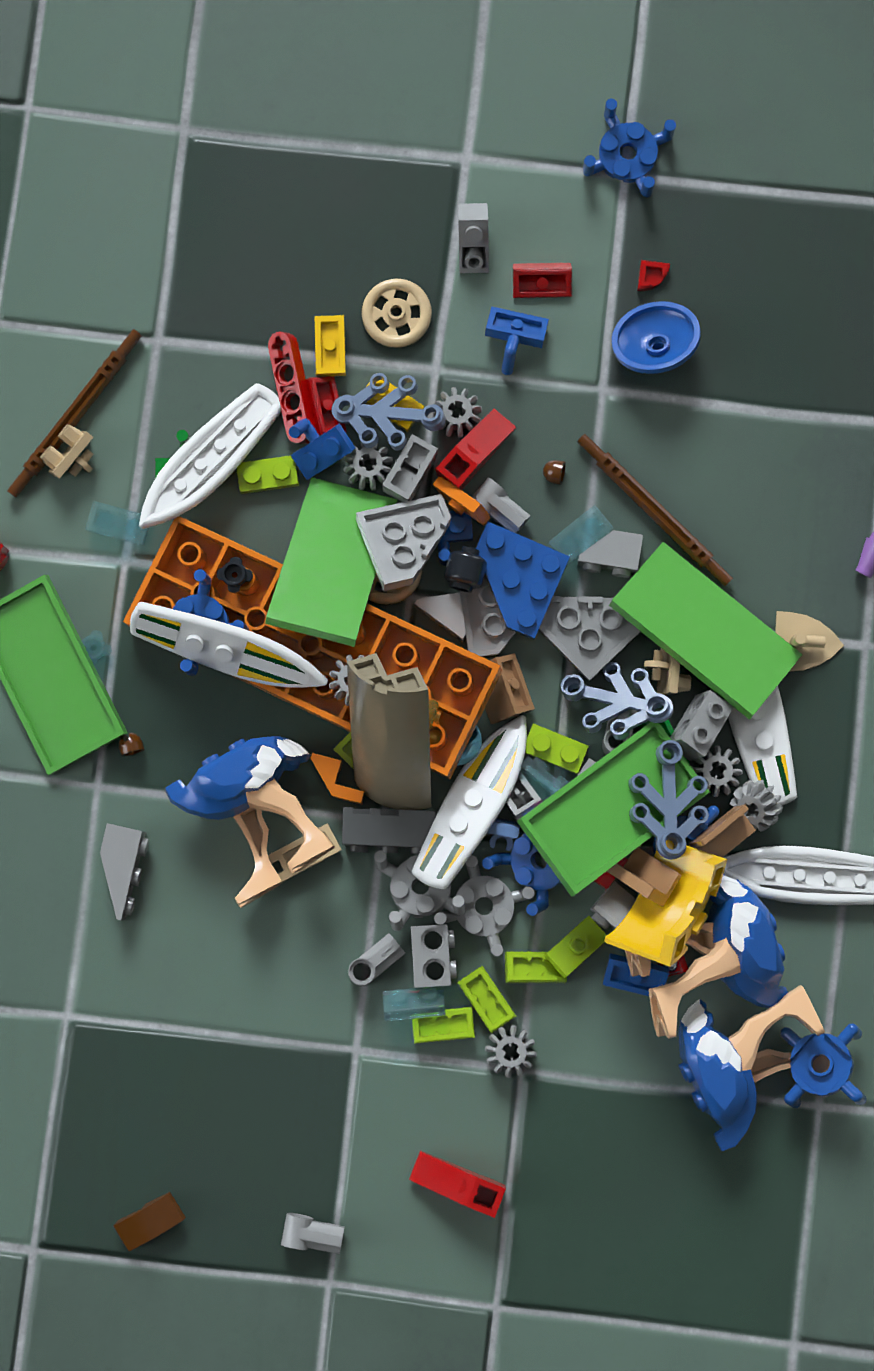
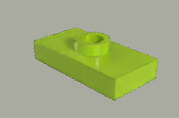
(576, 946)
(530, 968)
(486, 999)
(454, 1025)

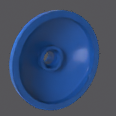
(656, 337)

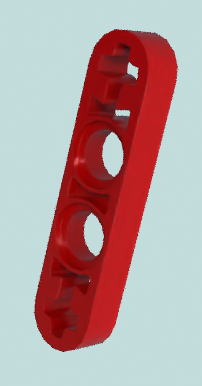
(296, 385)

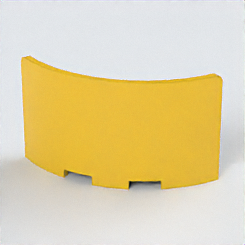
(663, 931)

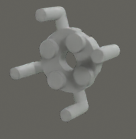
(407, 900)
(502, 911)

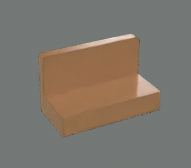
(510, 693)
(725, 833)
(647, 876)

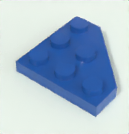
(520, 576)

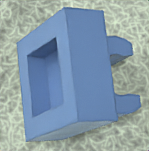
(506, 829)

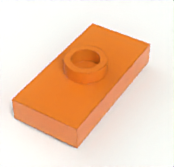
(460, 501)

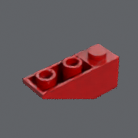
(475, 449)
(458, 1184)

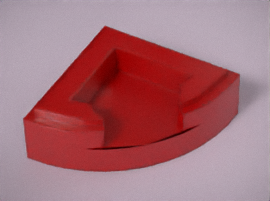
(651, 274)

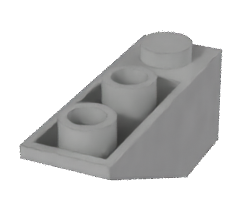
(120, 859)

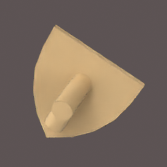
(808, 637)

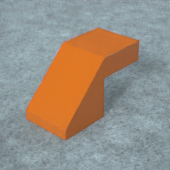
(329, 771)

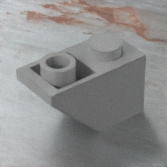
(473, 238)
(614, 552)
(612, 906)

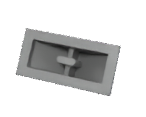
(446, 612)
(522, 798)

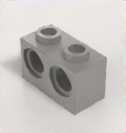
(410, 469)
(701, 724)
(423, 955)

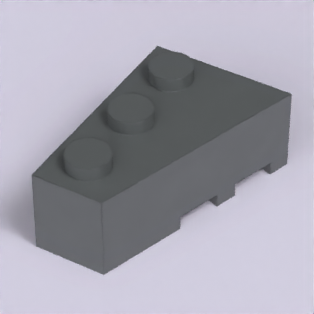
(385, 829)

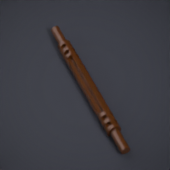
(76, 410)
(654, 509)

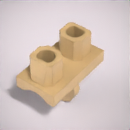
(60, 462)
(666, 672)

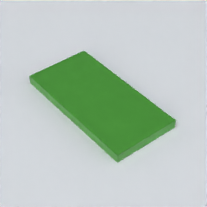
(326, 565)
(705, 630)
(53, 678)
(588, 821)

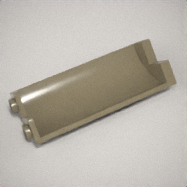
(390, 734)

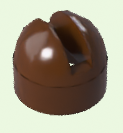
(555, 471)
(131, 745)

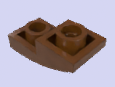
(149, 1221)

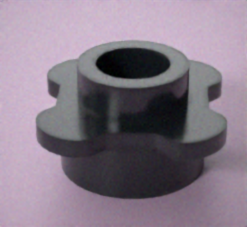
(229, 568)

